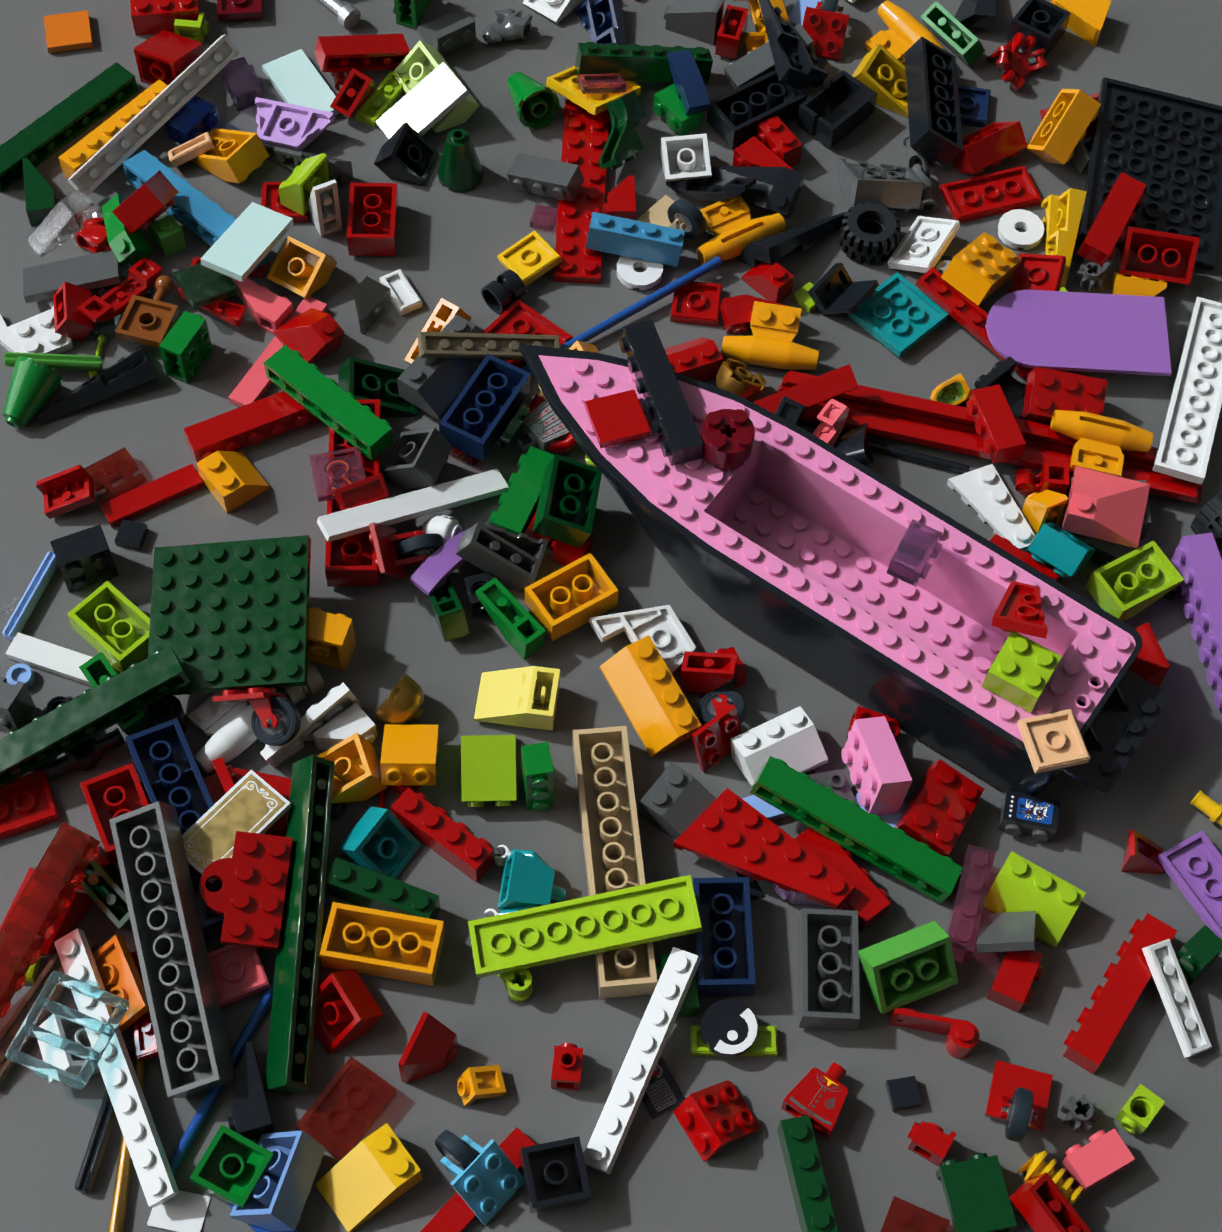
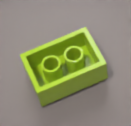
(112, 626)

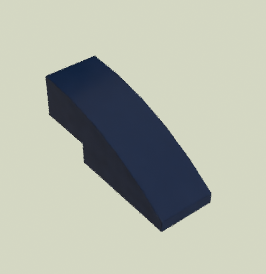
(688, 82)

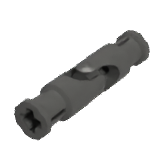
(920, 165)

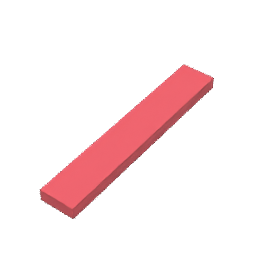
(255, 381)

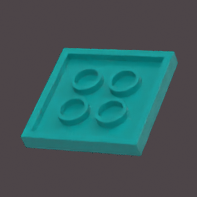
(899, 315)

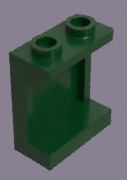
(977, 1194)

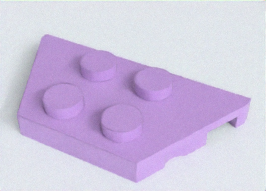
(289, 124)

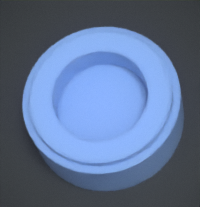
(22, 673)

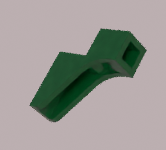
(623, 139)

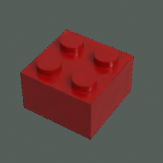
(146, 203)

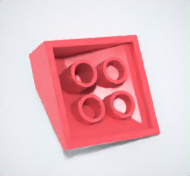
(1106, 507)

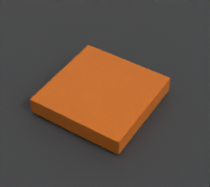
(68, 31)

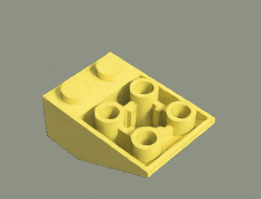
(519, 697)

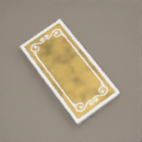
(425, 102)
(246, 808)

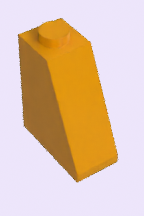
(1086, 17)

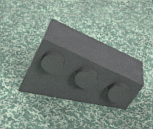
(15, 705)

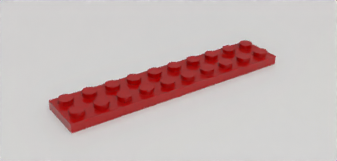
(581, 145)

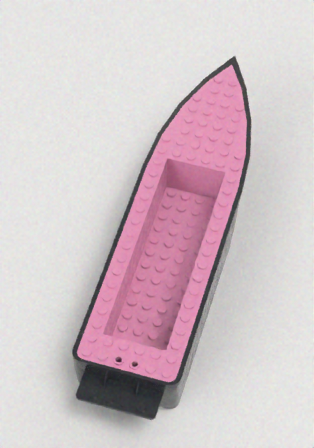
(801, 563)

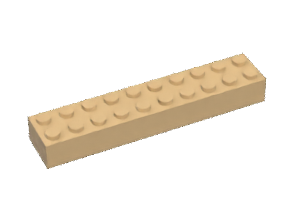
(612, 847)

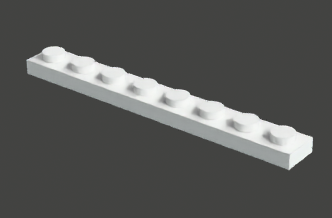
(641, 1060)

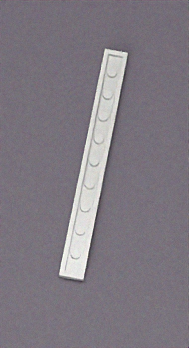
(153, 116)
(120, 1078)

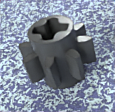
(1090, 276)
(1079, 1105)

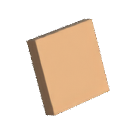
(1053, 741)

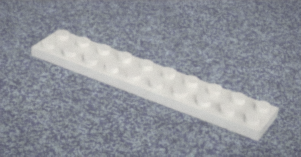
(1194, 398)

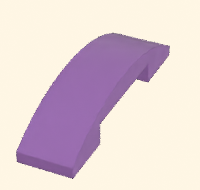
(438, 566)

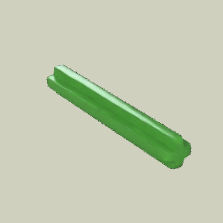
(58, 361)

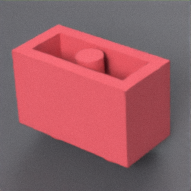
(1097, 1160)

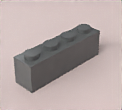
(759, 62)

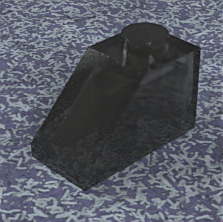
(370, 302)

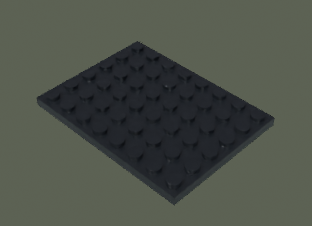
(1169, 147)

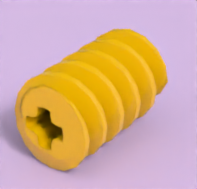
(1037, 1165)

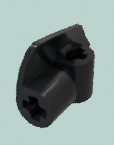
(854, 445)

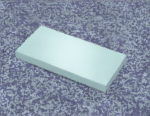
(299, 82)
(247, 241)

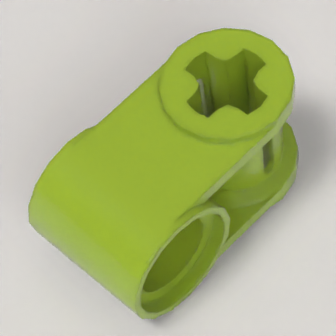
(510, 982)

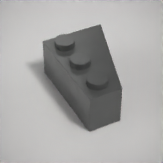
(503, 554)

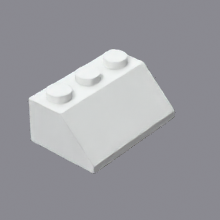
(786, 737)

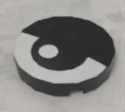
(728, 1028)

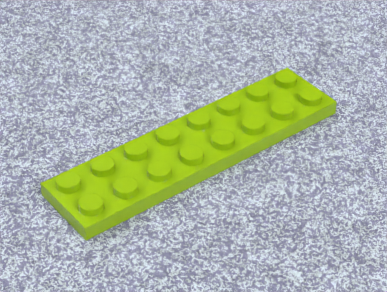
(584, 926)

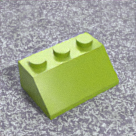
(1028, 887)

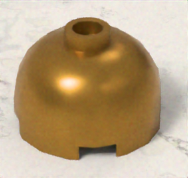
(737, 380)
(402, 703)

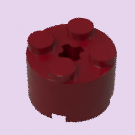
(727, 438)

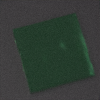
(204, 285)

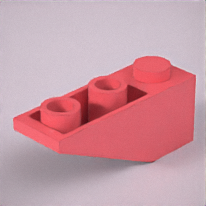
(263, 305)

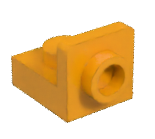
(481, 1083)

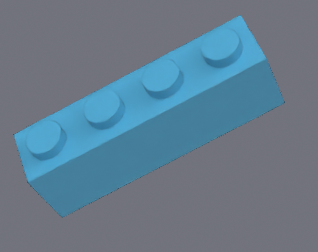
(635, 239)

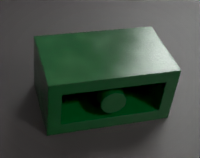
(1199, 954)

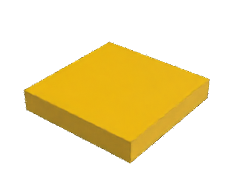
(530, 258)

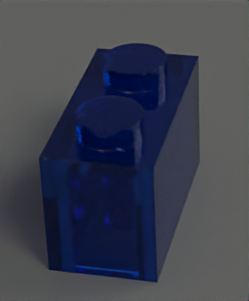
(192, 120)

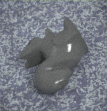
(512, 27)

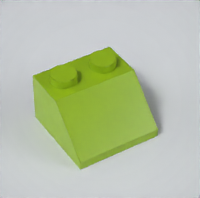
(297, 188)

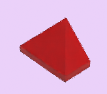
(1141, 855)

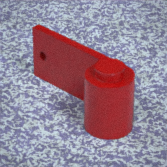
(960, 1034)

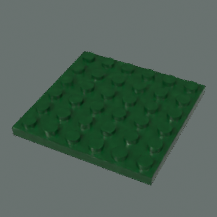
(234, 612)

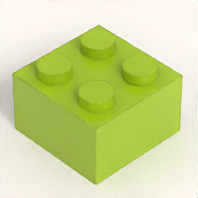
(1021, 671)

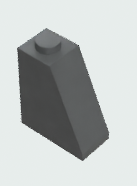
(695, 18)

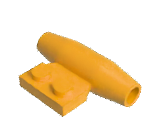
(902, 32)
(734, 229)
(772, 339)
(1100, 439)

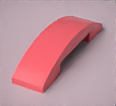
(832, 421)

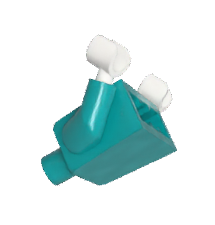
(525, 882)

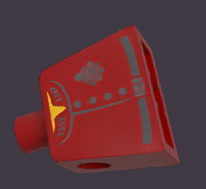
(819, 1097)

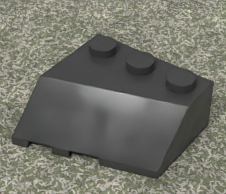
(887, 185)

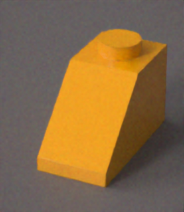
(1044, 508)

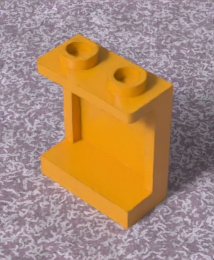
(409, 754)

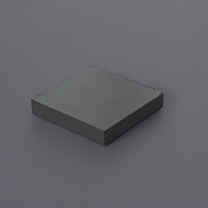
(1007, 932)

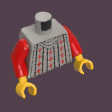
(545, 429)

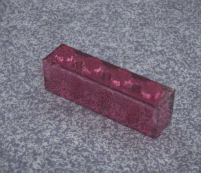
(969, 901)

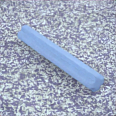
(31, 596)

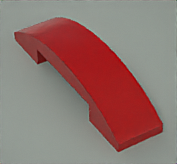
(113, 303)

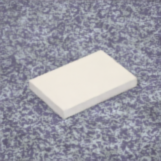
(924, 244)

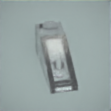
(62, 222)

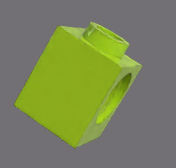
(1147, 1102)

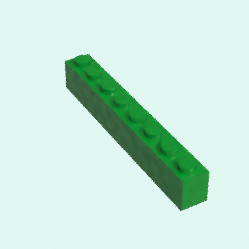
(856, 829)

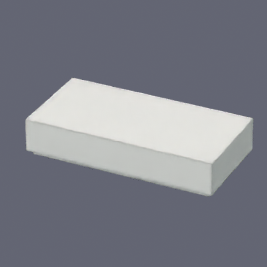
(402, 293)

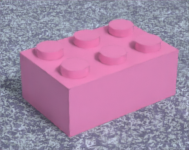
(876, 766)

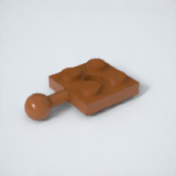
(143, 308)

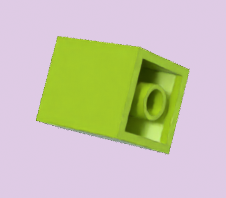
(488, 769)

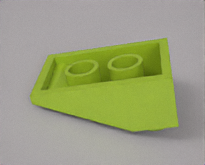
(1133, 581)

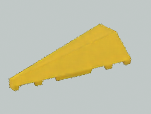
(1062, 224)

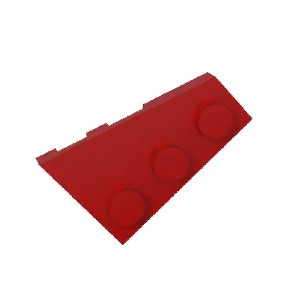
(1021, 611)

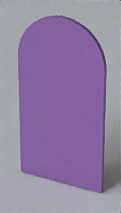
(1082, 331)

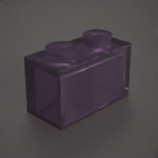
(241, 83)
(914, 553)

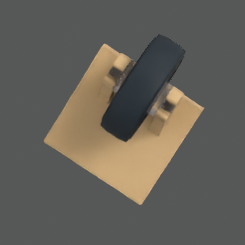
(676, 214)

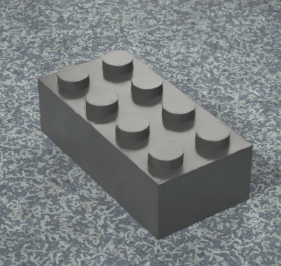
(828, 969)

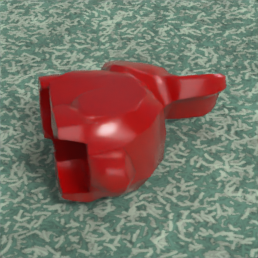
(93, 236)

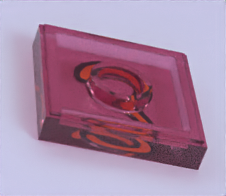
(335, 470)

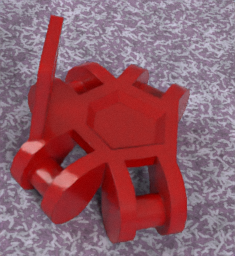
(1016, 63)

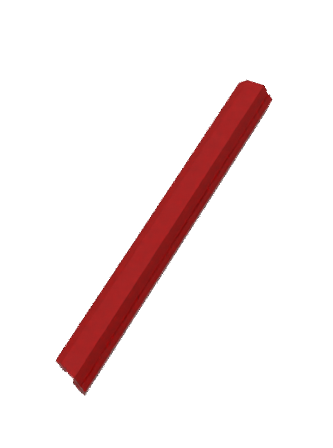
(954, 430)

